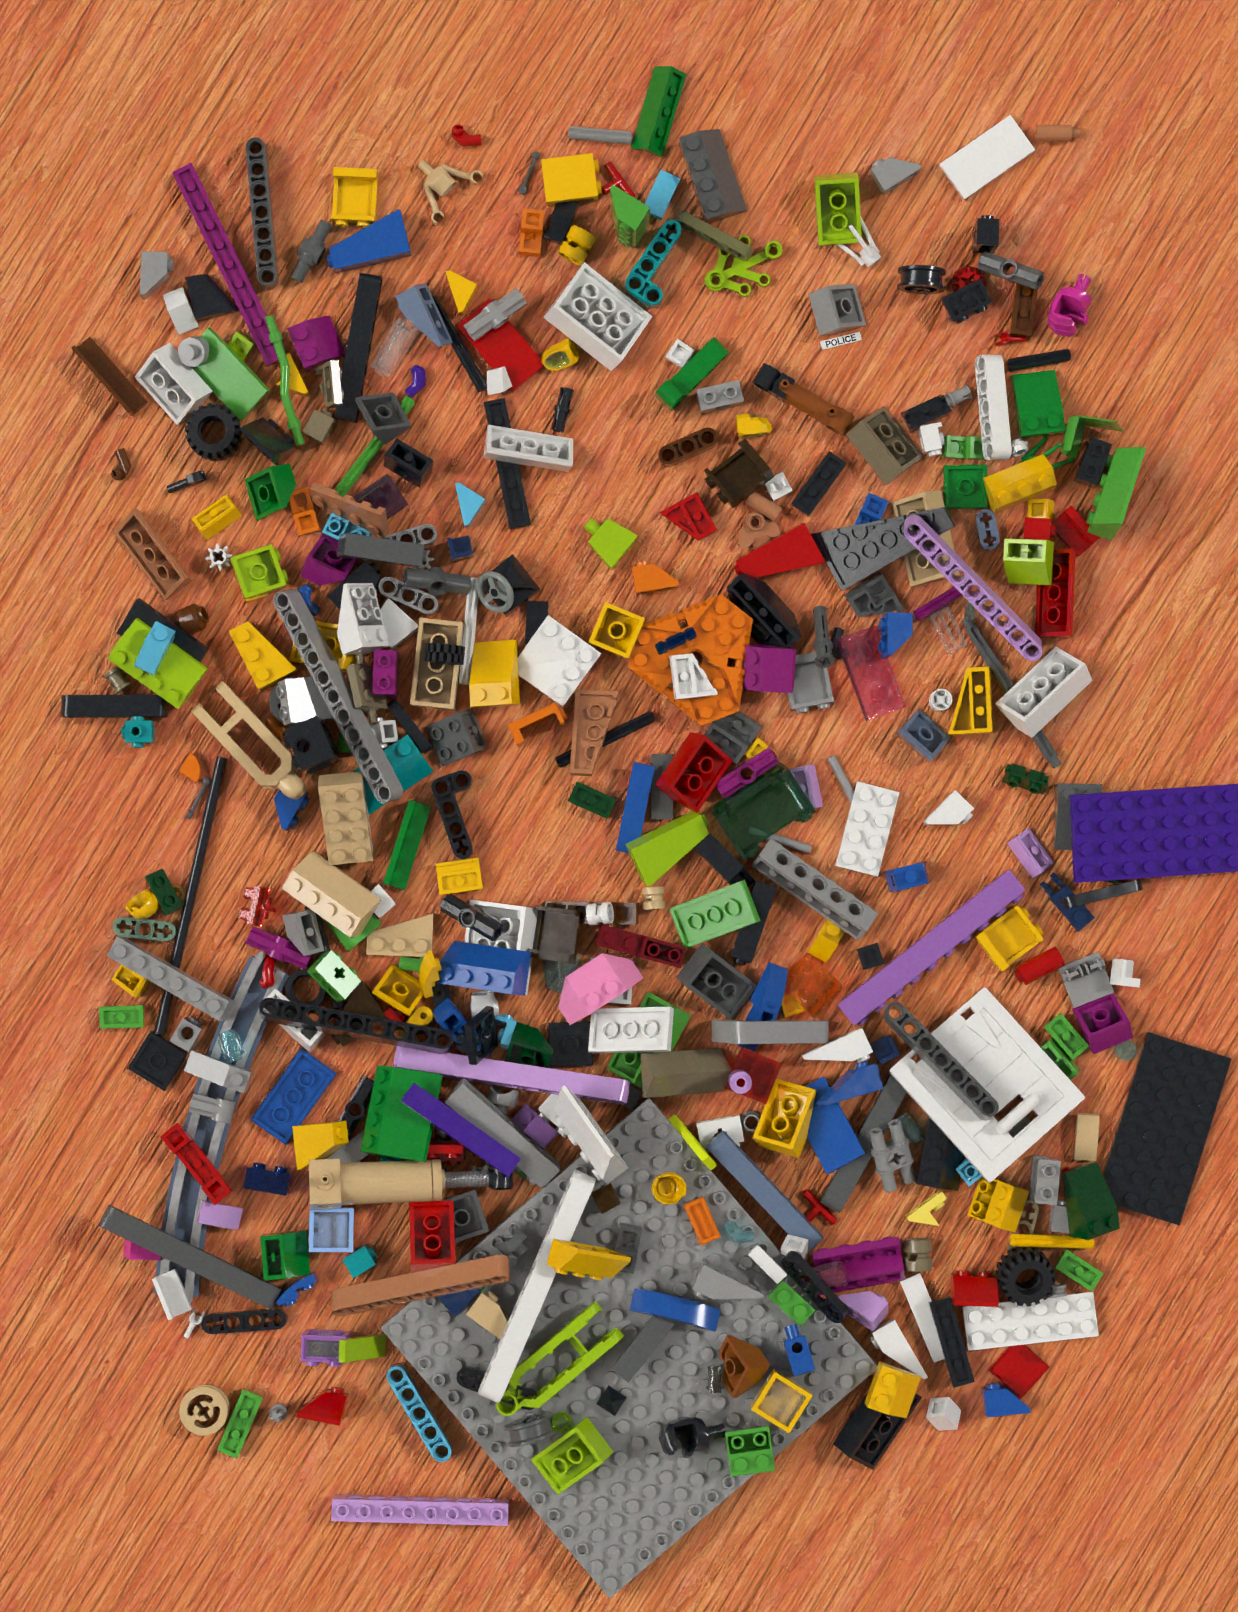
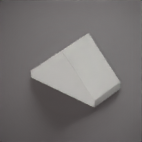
(180, 311)

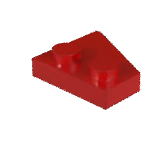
(691, 517)

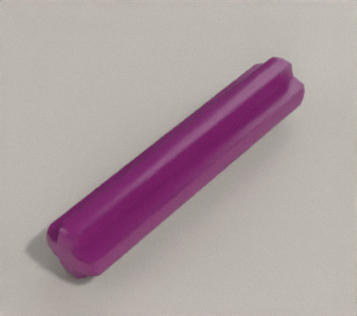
(937, 603)

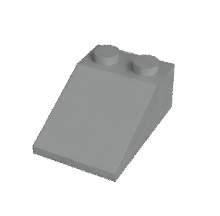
(719, 1284)

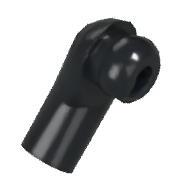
(837, 633)

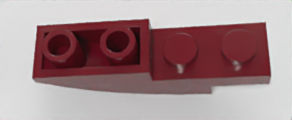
(640, 946)

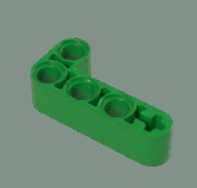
(677, 388)

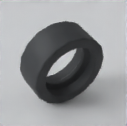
(289, 988)

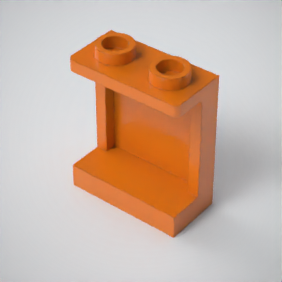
(535, 718)

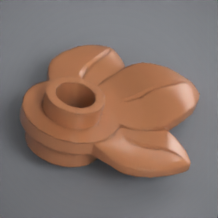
(757, 535)

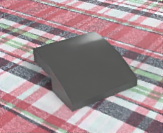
(733, 734)

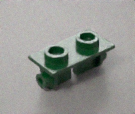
(1015, 777)
(163, 891)

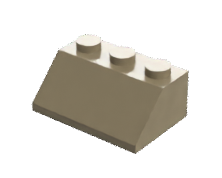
(884, 445)

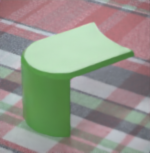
(1075, 430)

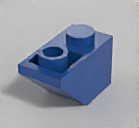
(895, 631)
(289, 808)

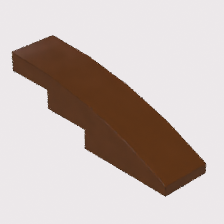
(623, 912)

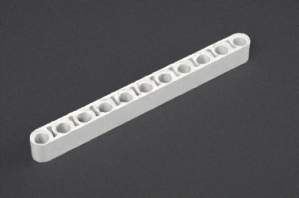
(535, 1288)

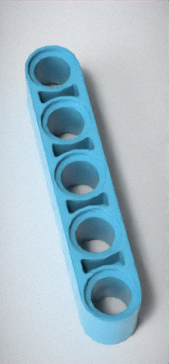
(419, 1423)

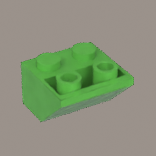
(749, 1451)

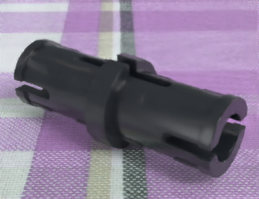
(562, 409)

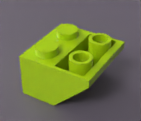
(1028, 561)

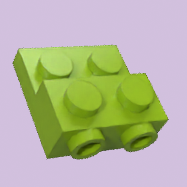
(259, 571)

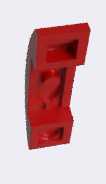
(197, 1163)

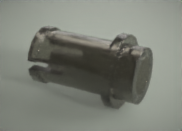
(714, 1379)

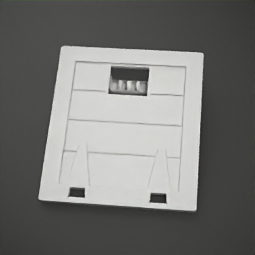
(1005, 1064)

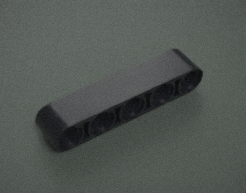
(113, 706)

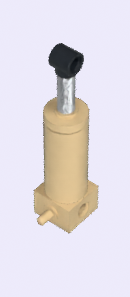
(390, 1182)

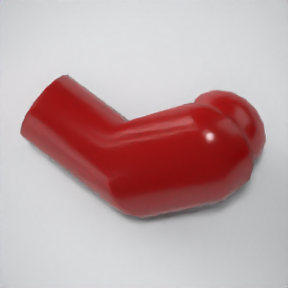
(464, 138)
(268, 973)

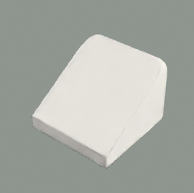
(497, 380)

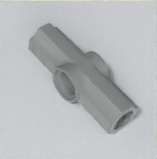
(495, 314)

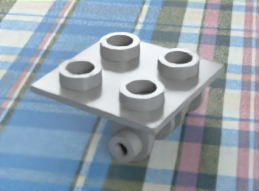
(1086, 979)

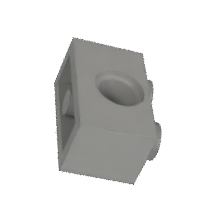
(719, 397)

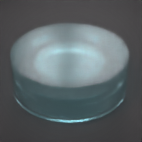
(1126, 1050)

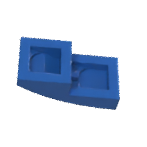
(872, 509)

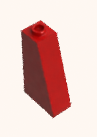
(783, 553)

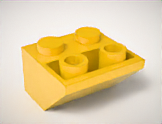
(998, 1203)

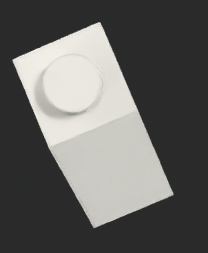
(950, 811)

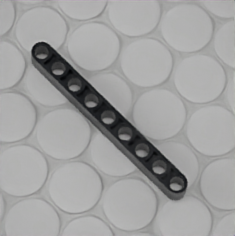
(347, 1018)

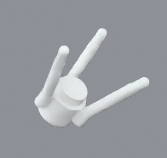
(869, 254)

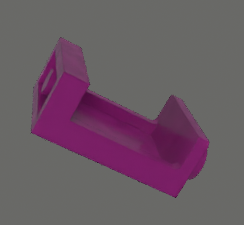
(386, 673)

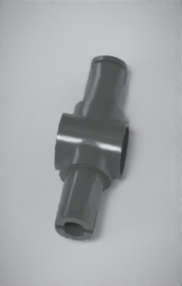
(311, 251)

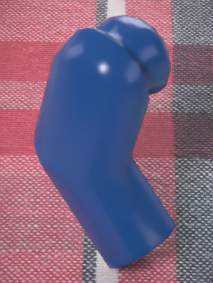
(305, 592)

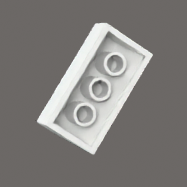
(1044, 691)

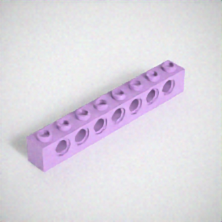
(420, 1510)

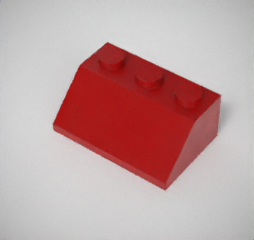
(694, 771)

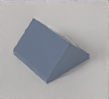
(923, 735)

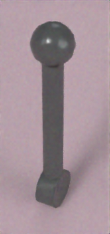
(522, 189)
(206, 781)

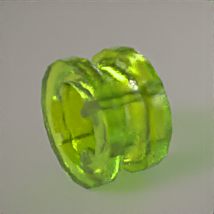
(556, 1418)

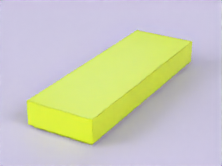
(692, 1142)

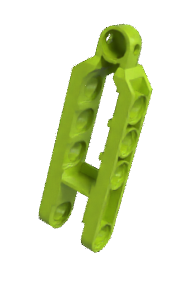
(569, 1373)

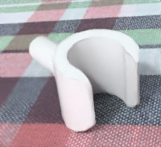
(194, 1320)

